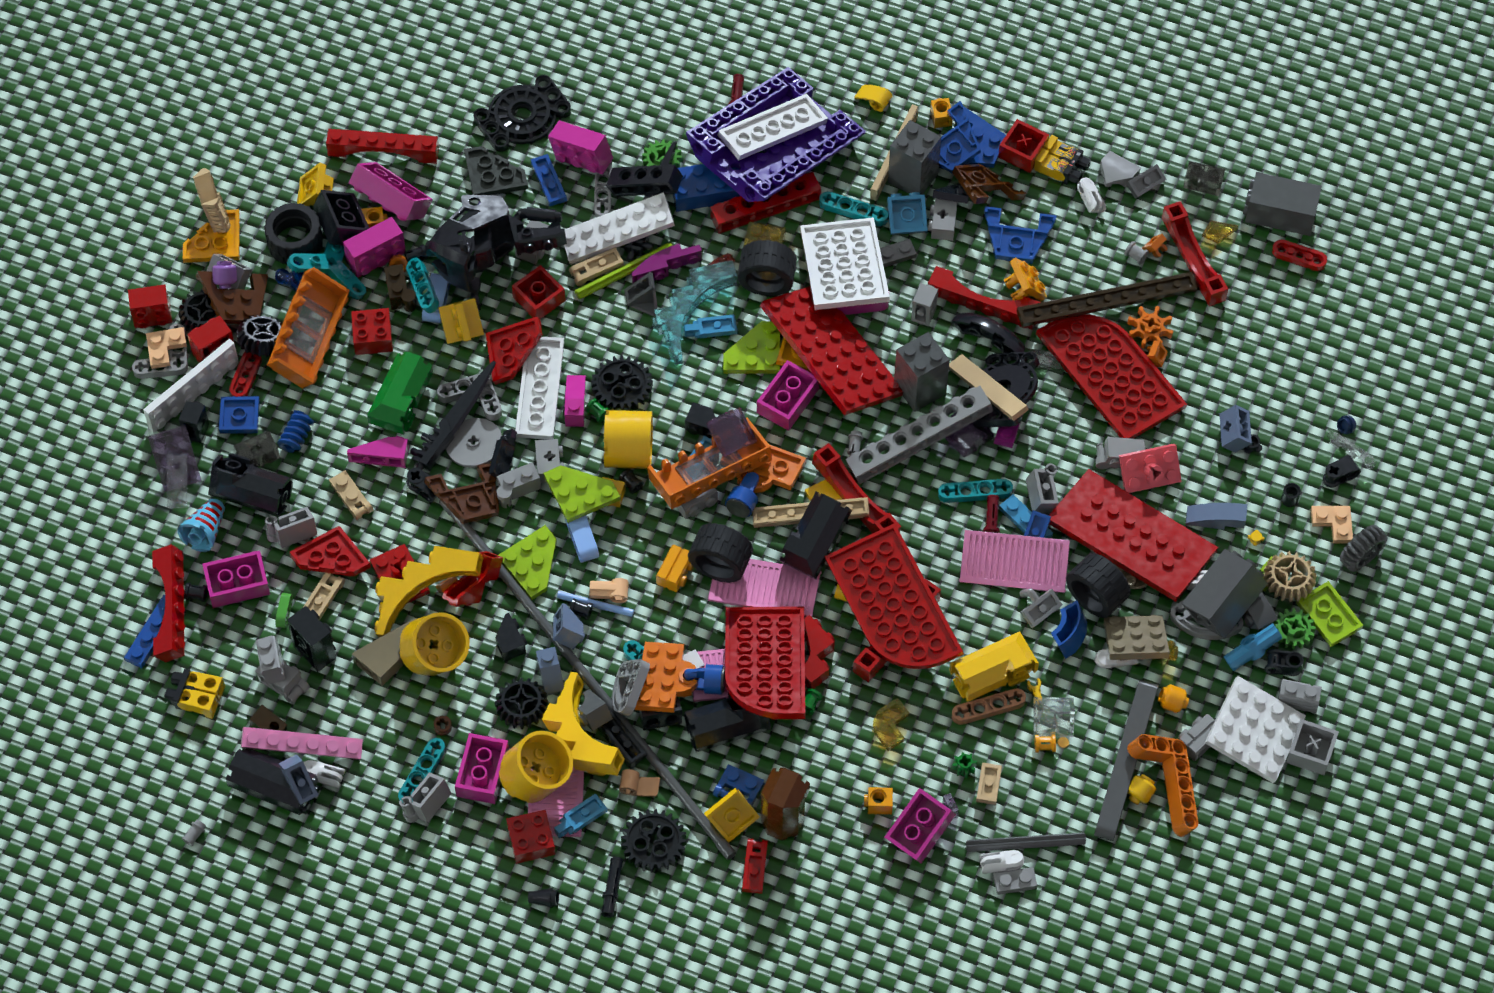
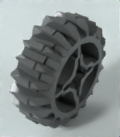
(1363, 548)

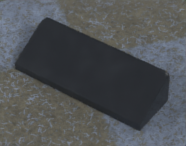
(620, 737)

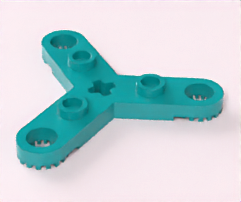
(337, 271)

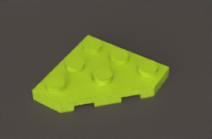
(754, 352)
(579, 491)
(531, 561)

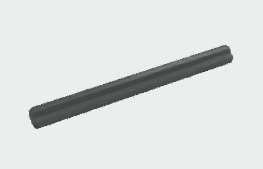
(1025, 842)

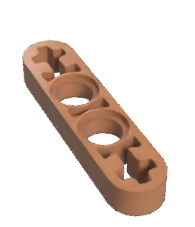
(987, 703)

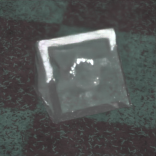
(1053, 716)

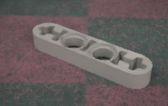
(599, 188)

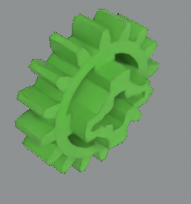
(657, 152)
(1301, 634)

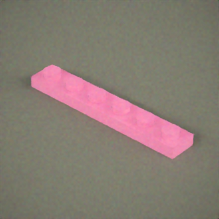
(301, 743)

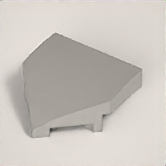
(1117, 170)

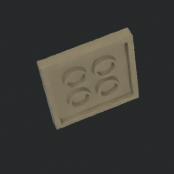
(1136, 637)

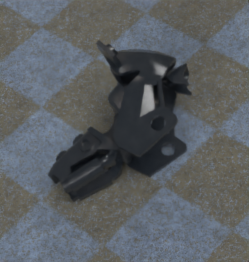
(493, 238)

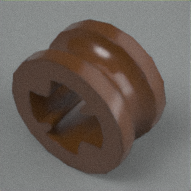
(448, 727)

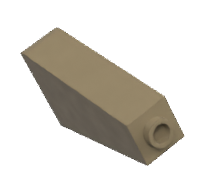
(381, 657)

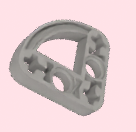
(1194, 630)
(635, 673)

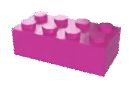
(390, 191)

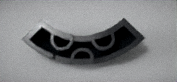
(980, 326)

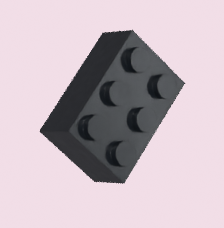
(339, 215)
(312, 638)

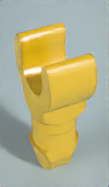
(1035, 689)

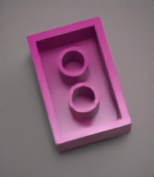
(580, 147)
(374, 247)
(787, 395)
(236, 579)
(480, 768)
(920, 825)

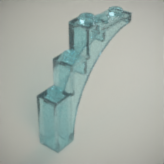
(701, 285)

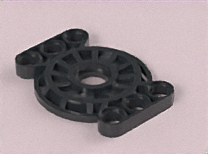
(522, 96)
(1017, 376)

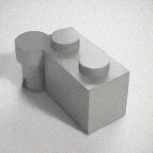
(1113, 447)
(517, 484)
(1042, 489)
(293, 527)
(290, 687)
(426, 799)

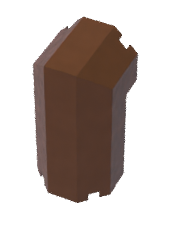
(783, 803)

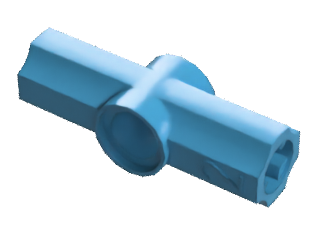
(1252, 647)

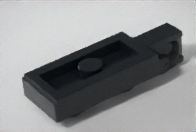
(503, 453)

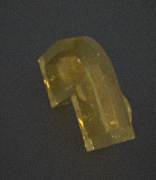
(885, 722)

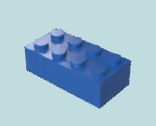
(701, 189)

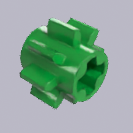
(969, 765)

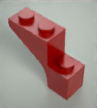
(470, 588)
(819, 646)

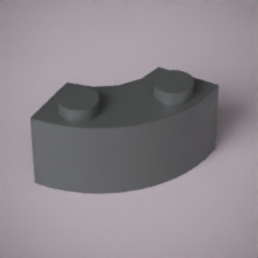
(1259, 613)

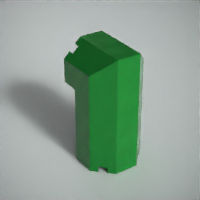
(400, 393)

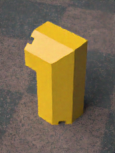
(994, 667)

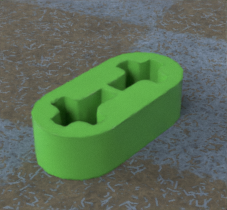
(284, 610)

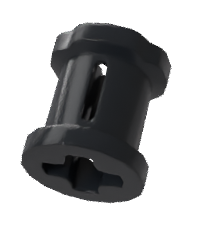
(631, 481)
(195, 592)
(581, 609)

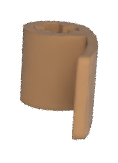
(638, 786)

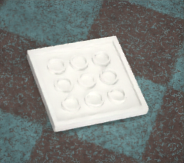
(1254, 729)

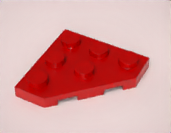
(511, 347)
(331, 554)

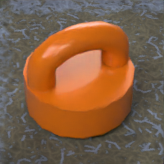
(398, 259)

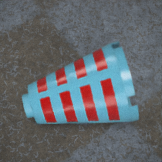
(202, 526)

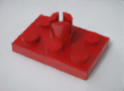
(391, 565)

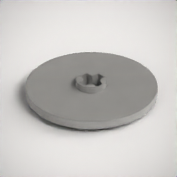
(474, 429)

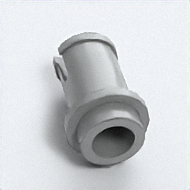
(855, 442)
(194, 832)

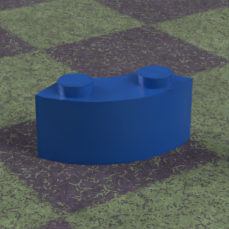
(1071, 630)

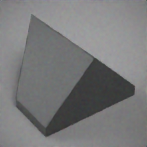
(642, 295)

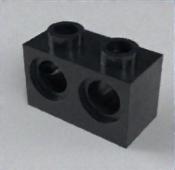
(655, 719)

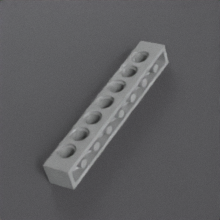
(915, 444)

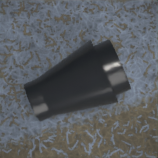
(545, 897)

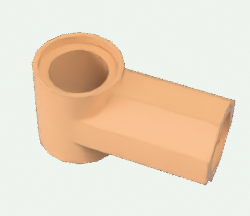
(614, 590)

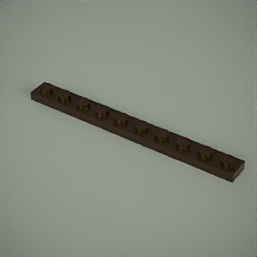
(1106, 299)

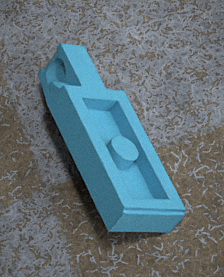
(711, 327)
(580, 816)

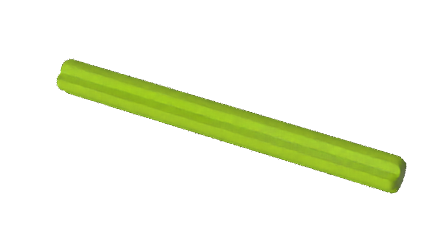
(615, 275)

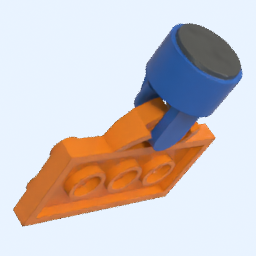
(780, 471)
(674, 677)

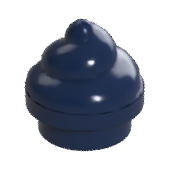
(1346, 424)

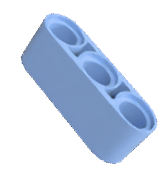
(442, 289)
(583, 539)

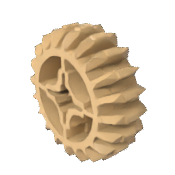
(1279, 570)

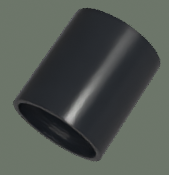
(1290, 501)

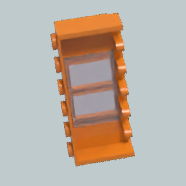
(308, 328)
(706, 469)

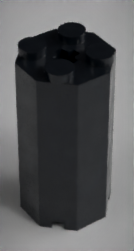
(263, 778)

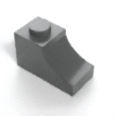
(593, 711)

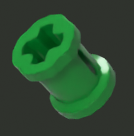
(596, 410)
(811, 700)

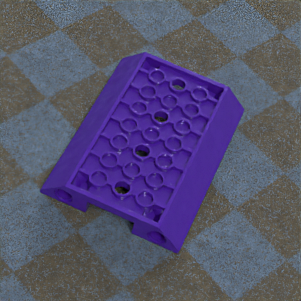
(781, 164)

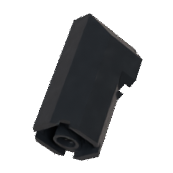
(248, 485)
(815, 535)
(722, 723)

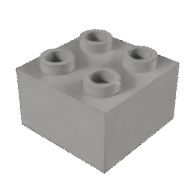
(1312, 747)

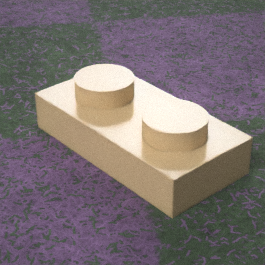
(989, 783)

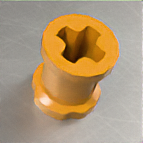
(1045, 739)

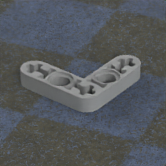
(171, 370)
(488, 389)

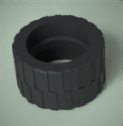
(289, 216)
(767, 268)
(720, 552)
(1098, 585)

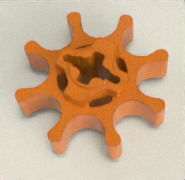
(1150, 326)

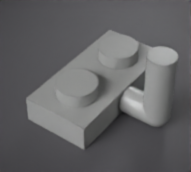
(1040, 607)

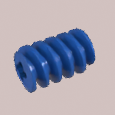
(295, 432)

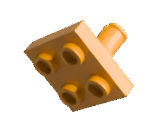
(1028, 279)

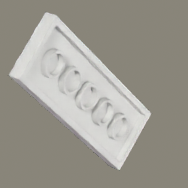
(772, 126)
(618, 228)
(191, 385)
(540, 390)

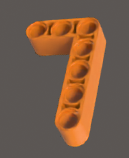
(1177, 777)

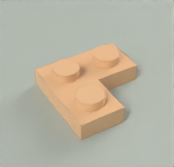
(161, 342)
(1338, 518)

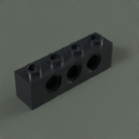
(644, 180)

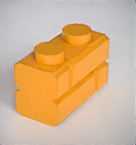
(674, 569)

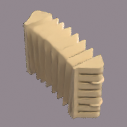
(211, 201)

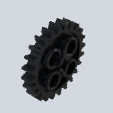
(622, 383)
(670, 845)

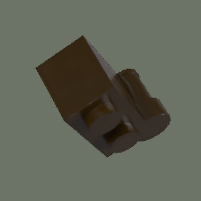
(398, 290)

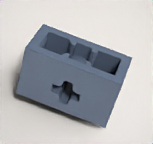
(1235, 428)

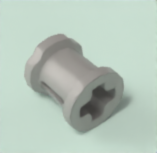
(1136, 252)

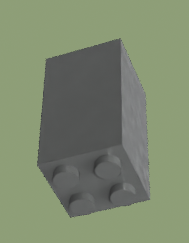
(914, 158)
(1282, 203)
(921, 371)
(1225, 593)

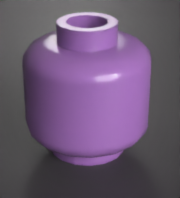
(224, 274)

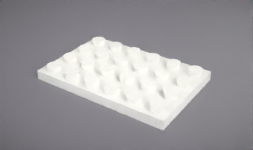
(844, 263)

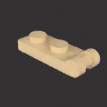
(596, 266)
(350, 495)
(324, 594)

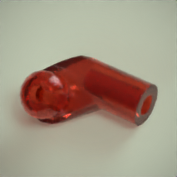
(727, 257)

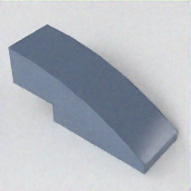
(1217, 515)

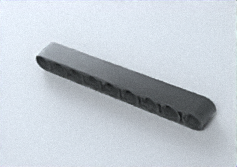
(1124, 763)

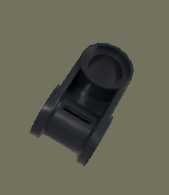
(1340, 471)
(418, 484)
(1282, 662)

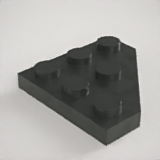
(492, 173)

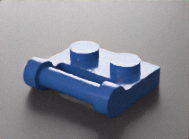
(739, 779)

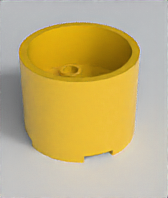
(628, 439)
(448, 648)
(548, 759)

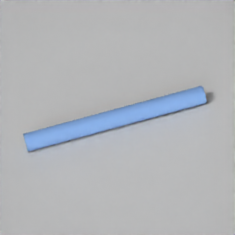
(597, 604)

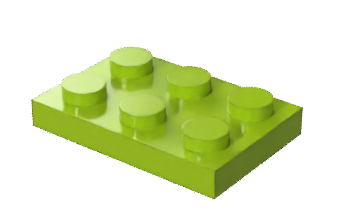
(1330, 614)

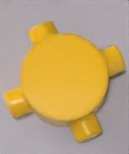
(1256, 537)

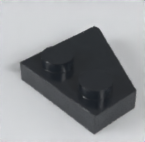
(952, 193)

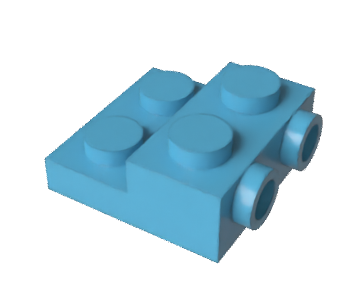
(907, 213)

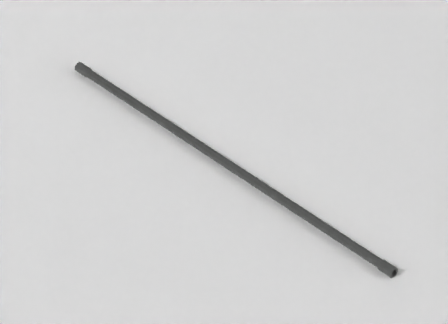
(721, 843)

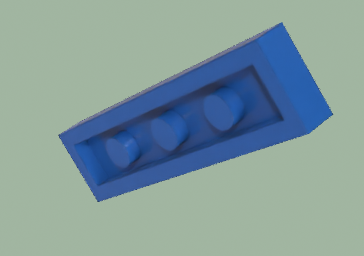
(143, 644)

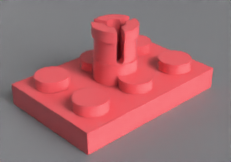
(1150, 468)

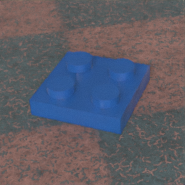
(239, 414)

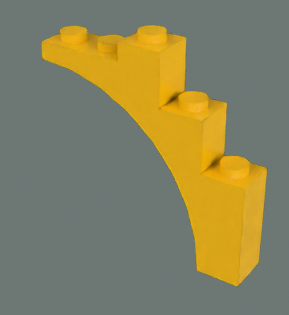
(417, 576)
(564, 719)

